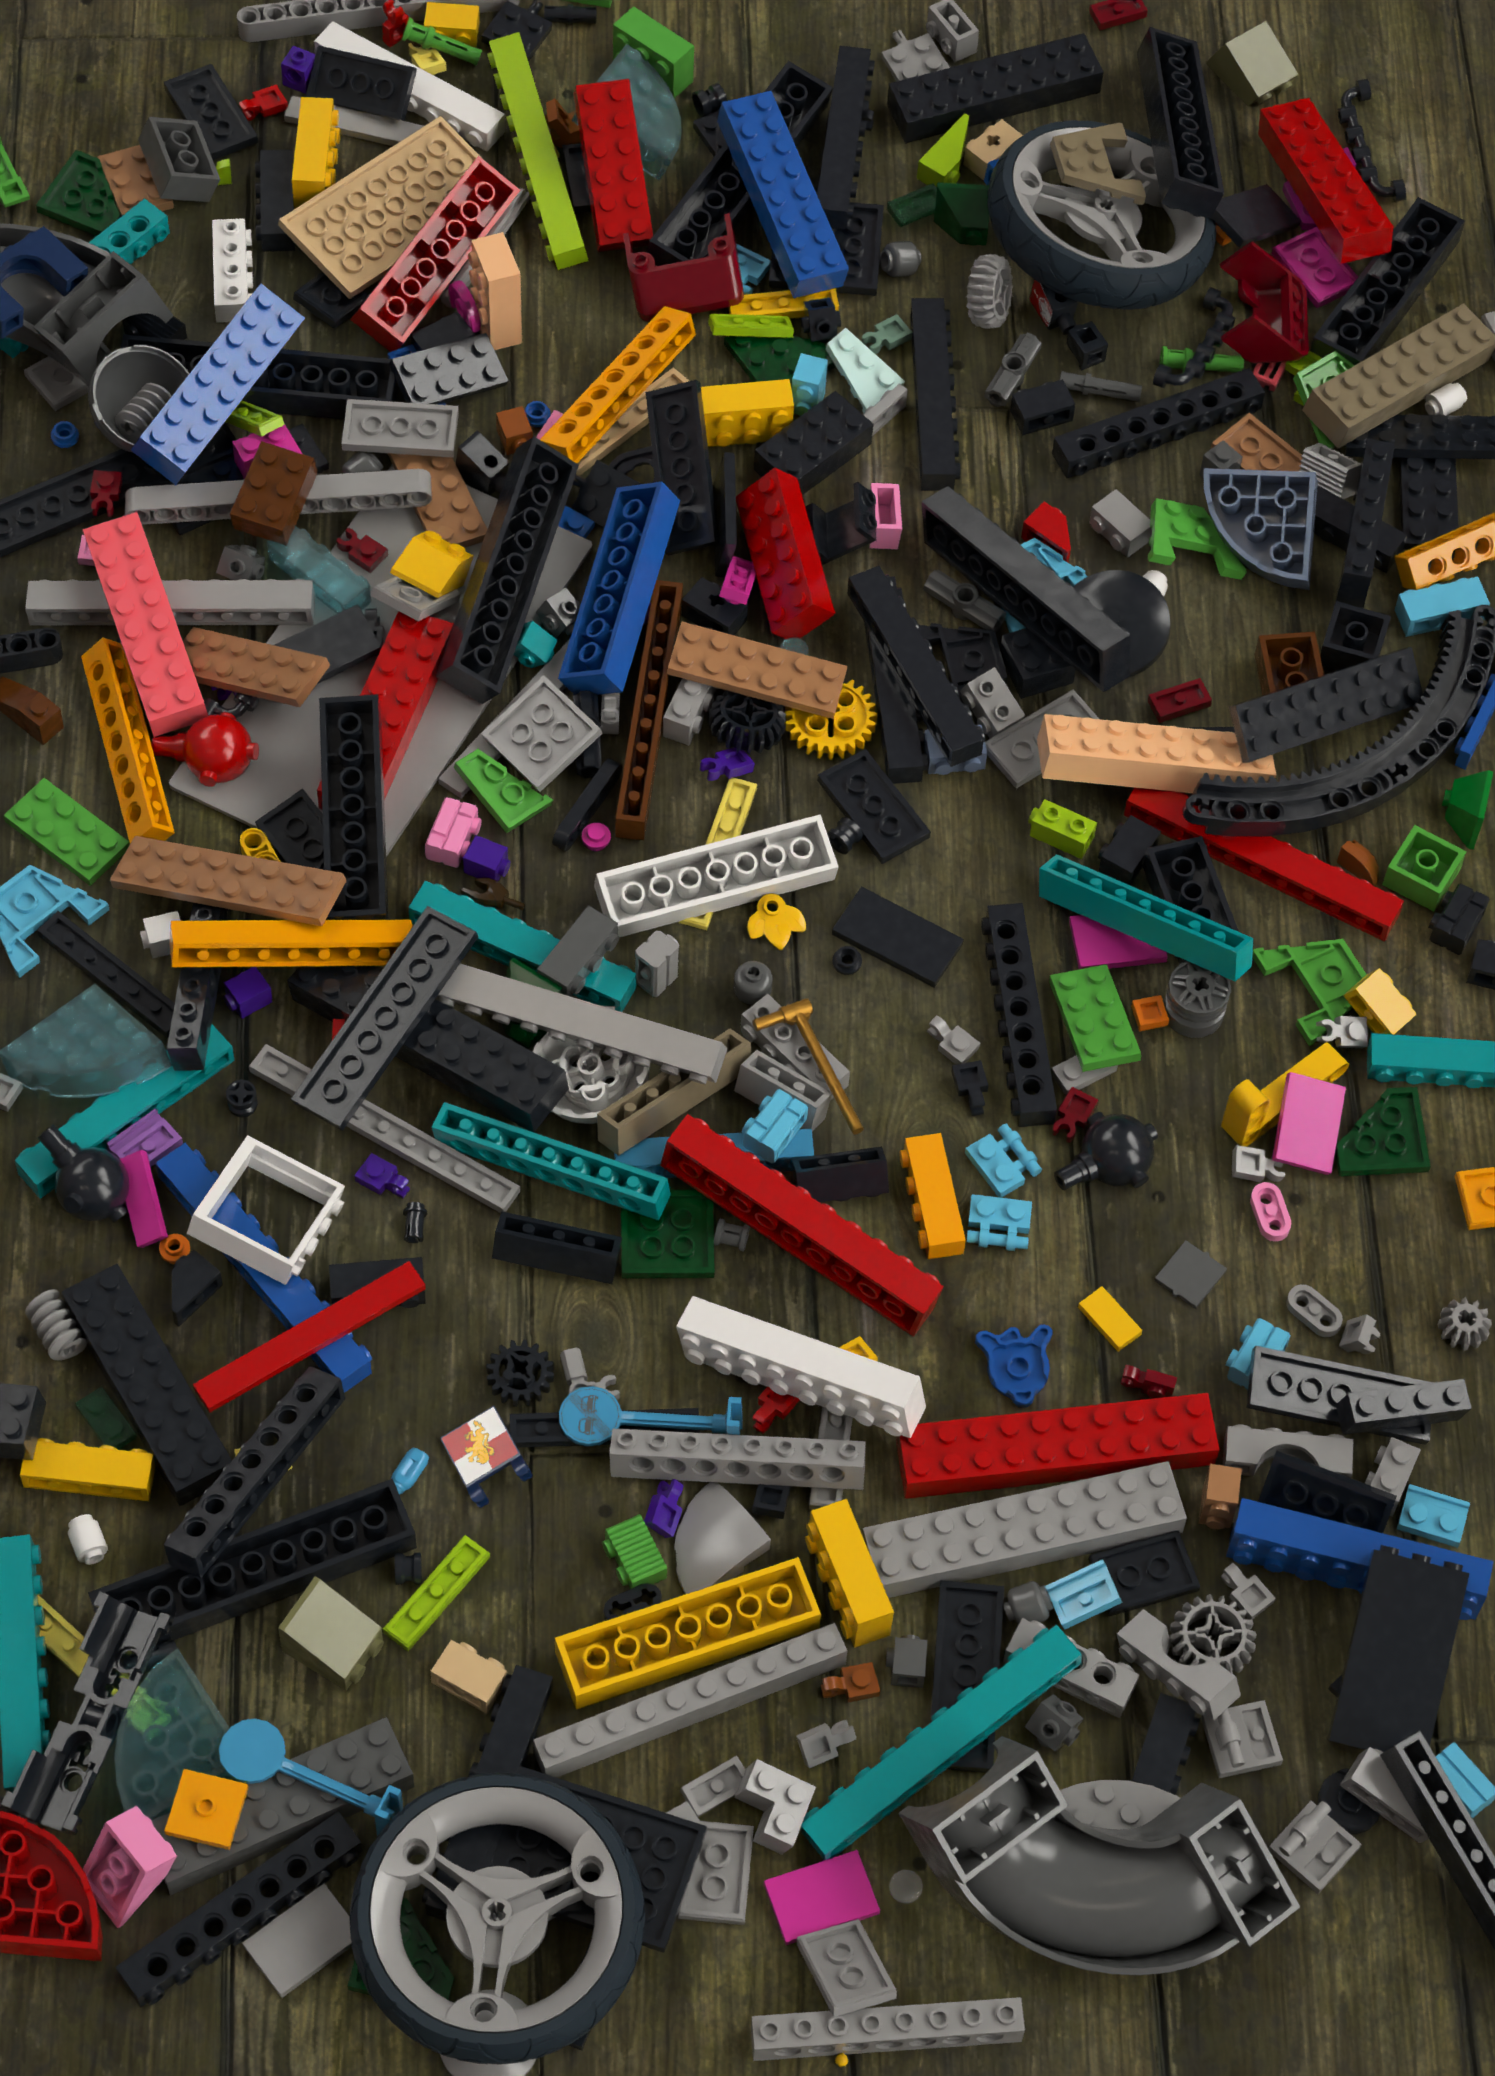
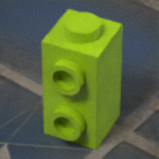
(1062, 828)

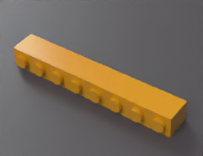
(285, 943)

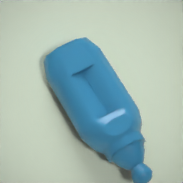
(409, 1469)

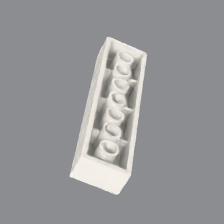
(717, 875)
(801, 1367)

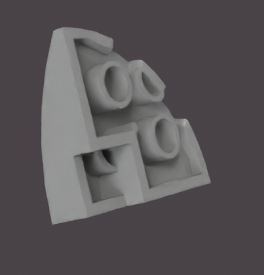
(716, 1539)

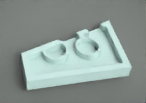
(862, 369)

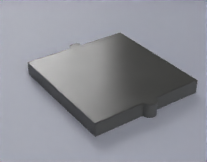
(1190, 1274)

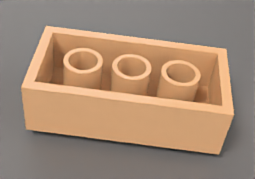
(496, 290)

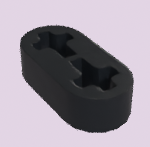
(630, 1598)

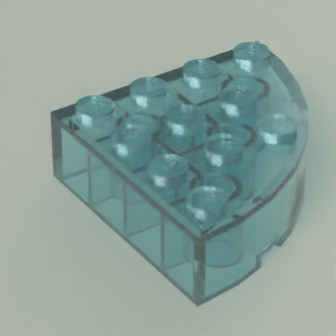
(654, 110)
(85, 1049)
(163, 1732)

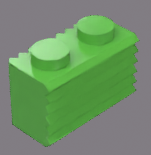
(634, 1553)

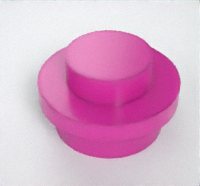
(596, 836)

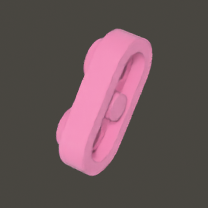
(1270, 1214)

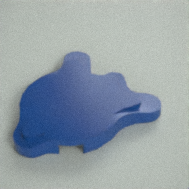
(1017, 1364)

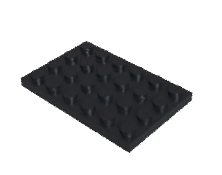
(658, 1842)

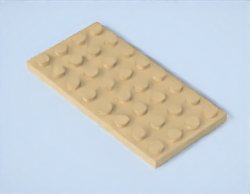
(376, 211)

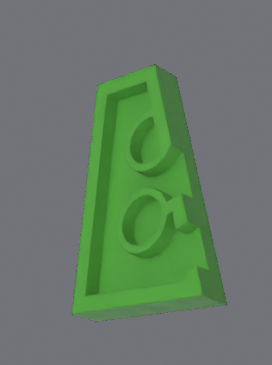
(500, 792)

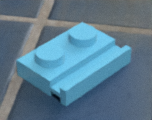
(1433, 1515)
(1083, 1594)

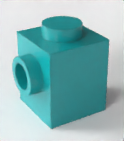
(534, 645)

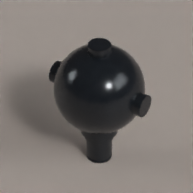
(1113, 1150)
(88, 1180)

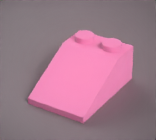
(127, 1864)

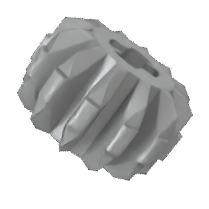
(1464, 1324)

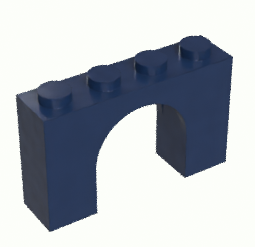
(40, 255)

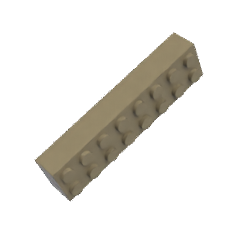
(1400, 375)

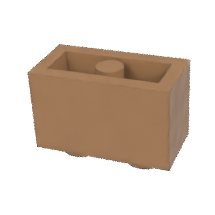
(1220, 1496)

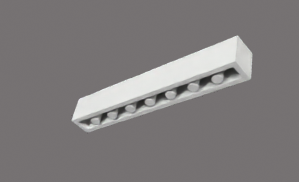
(430, 95)

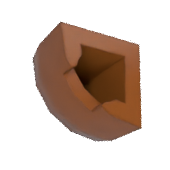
(1359, 861)

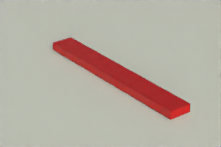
(309, 1336)

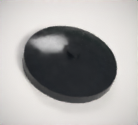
(1135, 606)

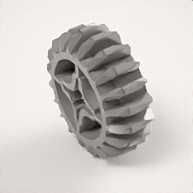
(989, 291)
(1237, 1633)

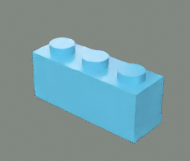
(1428, 607)

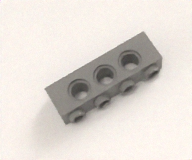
(1081, 1682)

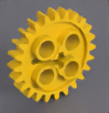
(857, 717)

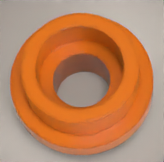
(173, 1255)

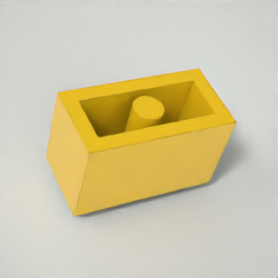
(454, 21)
(1380, 1002)

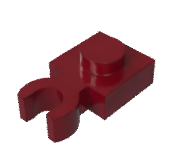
(105, 489)
(364, 552)
(1074, 1111)
(1151, 1382)

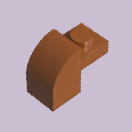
(560, 124)

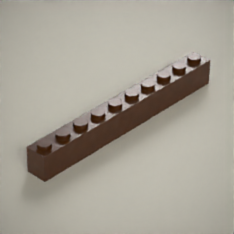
(648, 711)

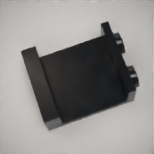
(844, 527)

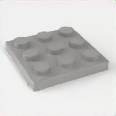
(541, 733)

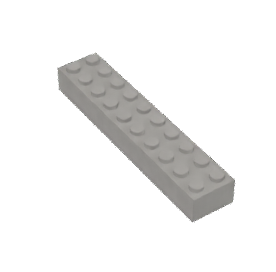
(1025, 1529)

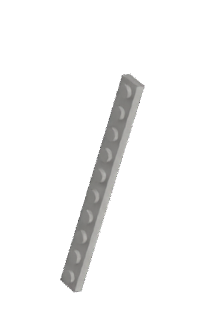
(399, 1137)

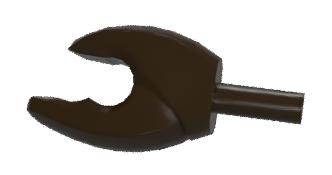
(495, 895)

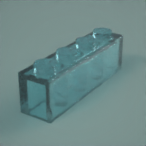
(331, 578)

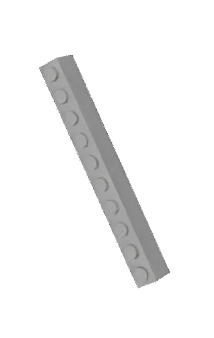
(191, 602)
(585, 1023)
(690, 1701)

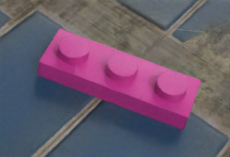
(738, 581)

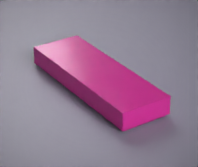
(143, 1201)

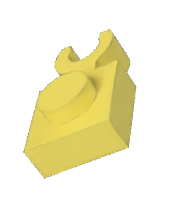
(428, 59)

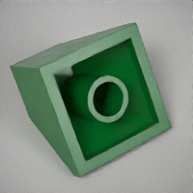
(1467, 805)

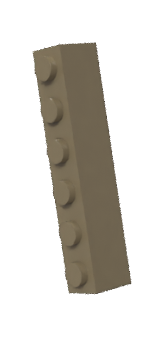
(665, 1099)

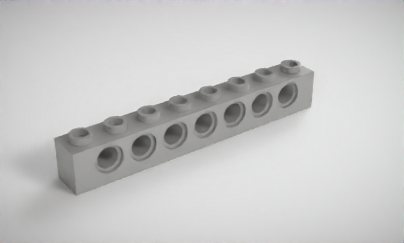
(737, 1459)
(887, 2029)

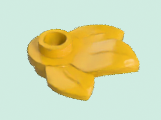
(776, 924)

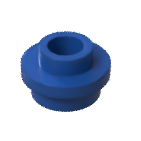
(537, 408)
(66, 429)

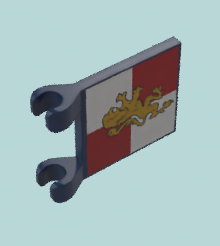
(483, 1449)

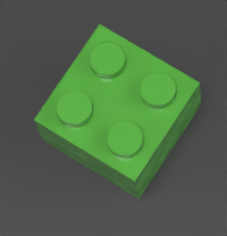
(1424, 868)

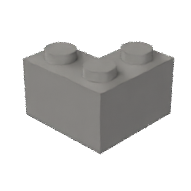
(781, 1799)

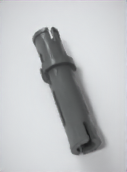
(1099, 386)

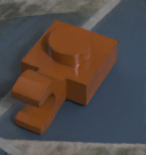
(856, 1682)

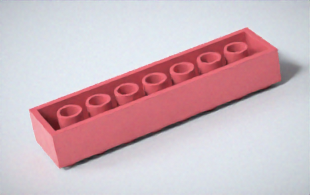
(145, 624)

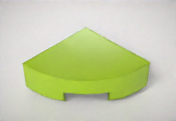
(224, 172)

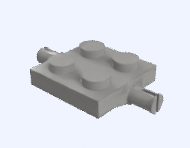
(913, 57)

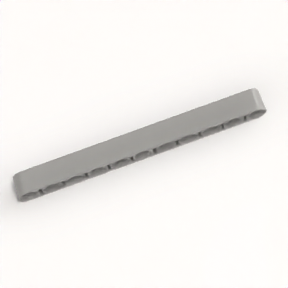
(314, 16)
(327, 495)

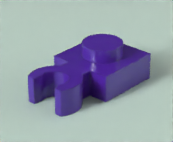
(727, 763)

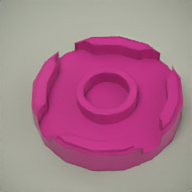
(462, 300)

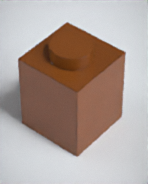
(513, 428)

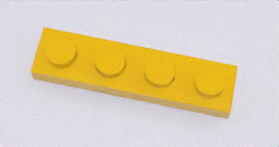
(779, 303)

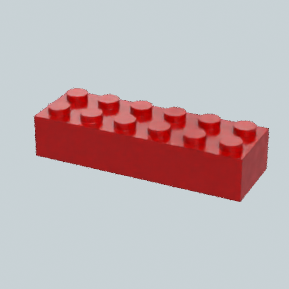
(613, 164)
(784, 555)

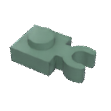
(889, 332)

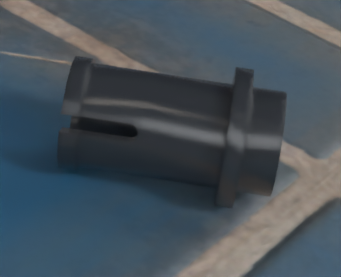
(414, 1222)

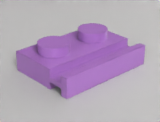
(147, 1134)

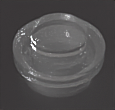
(905, 1886)

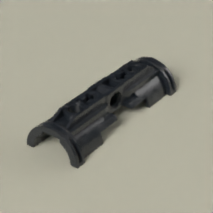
(111, 1637)

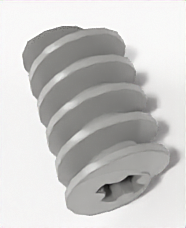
(141, 411)
(54, 1326)

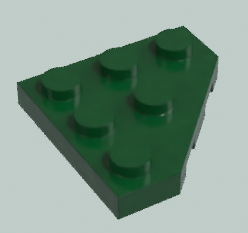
(80, 196)
(773, 356)
(1386, 1138)
(421, 1954)

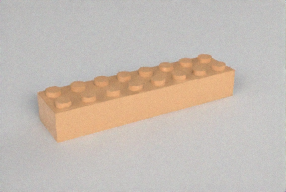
(1141, 754)

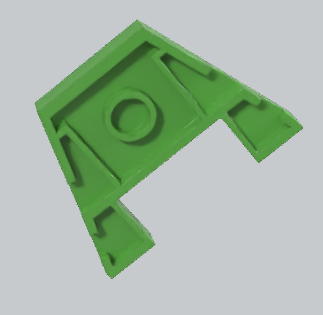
(1316, 375)
(1189, 529)
(1327, 973)

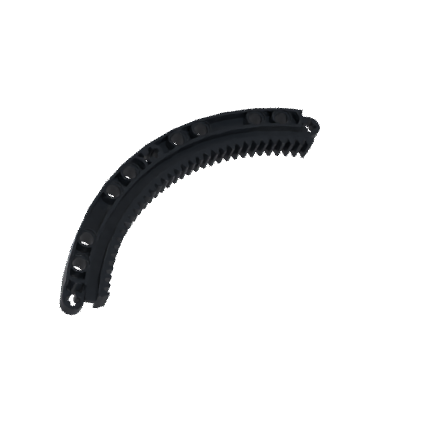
(1401, 756)

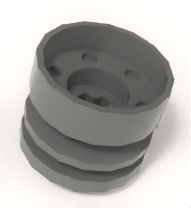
(1196, 1000)

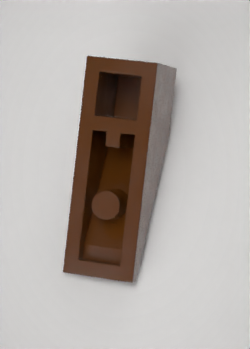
(30, 710)

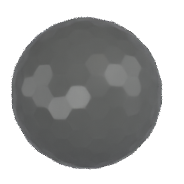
(123, 376)

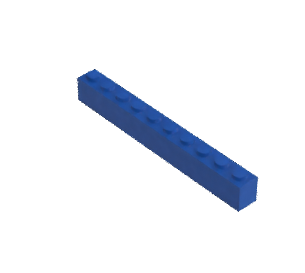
(190, 1181)

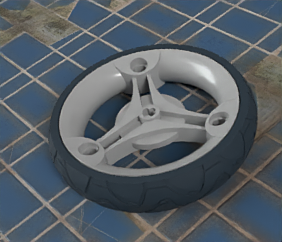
(1133, 275)
(511, 2033)

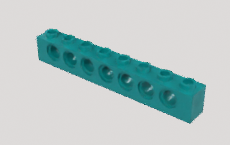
(128, 237)
(552, 1161)

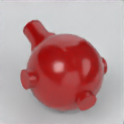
(213, 748)

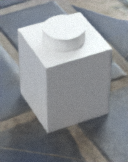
(157, 933)

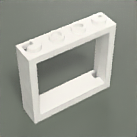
(286, 1171)

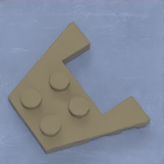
(1085, 164)

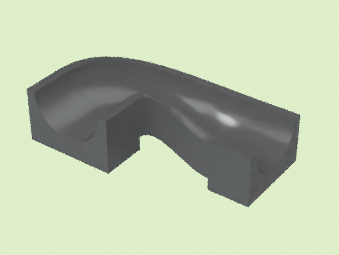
(76, 324)
(1095, 1894)

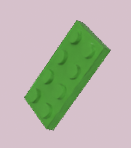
(67, 831)
(1095, 1018)

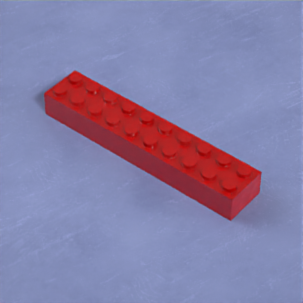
(801, 1224)
(1056, 1445)

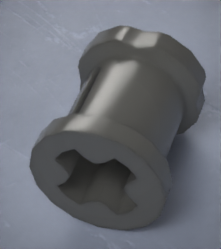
(731, 1234)

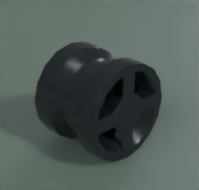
(844, 835)
(236, 1093)
(408, 1568)

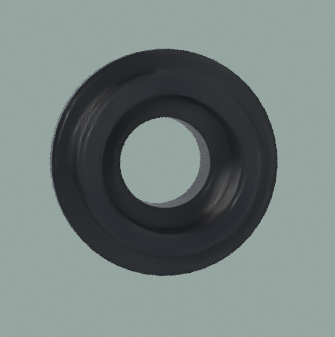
(847, 953)

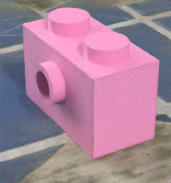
(887, 516)

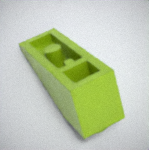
(945, 157)

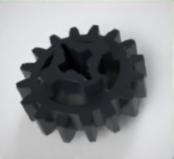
(522, 1360)

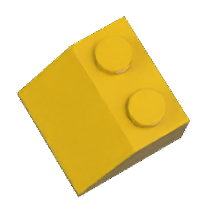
(433, 564)

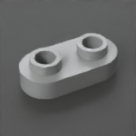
(1317, 1309)

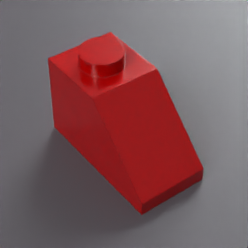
(1050, 527)

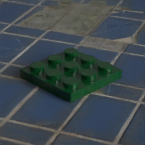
(675, 1244)

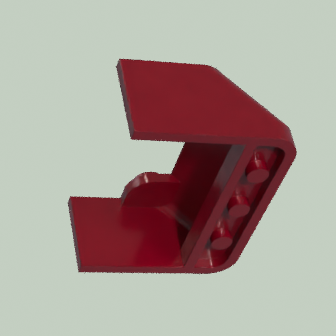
(690, 284)
(1279, 306)

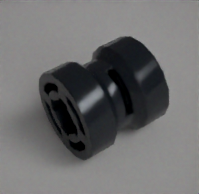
(708, 100)

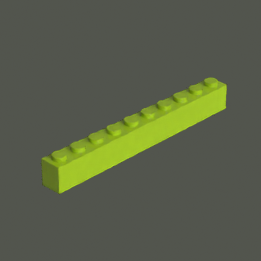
(538, 152)

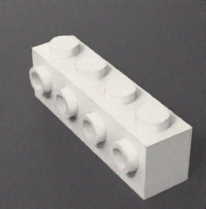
(231, 267)

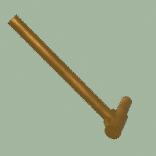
(799, 1014)

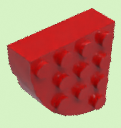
(44, 1896)

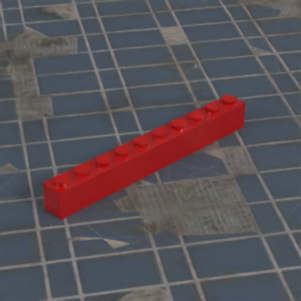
(1276, 865)

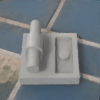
(1242, 1739)
(1314, 1846)

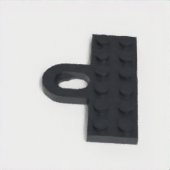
(680, 462)

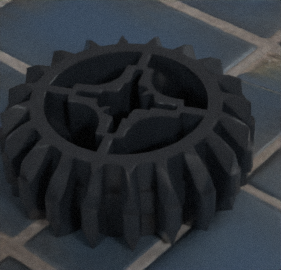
(746, 722)

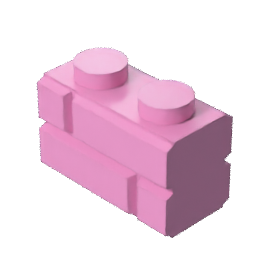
(452, 832)

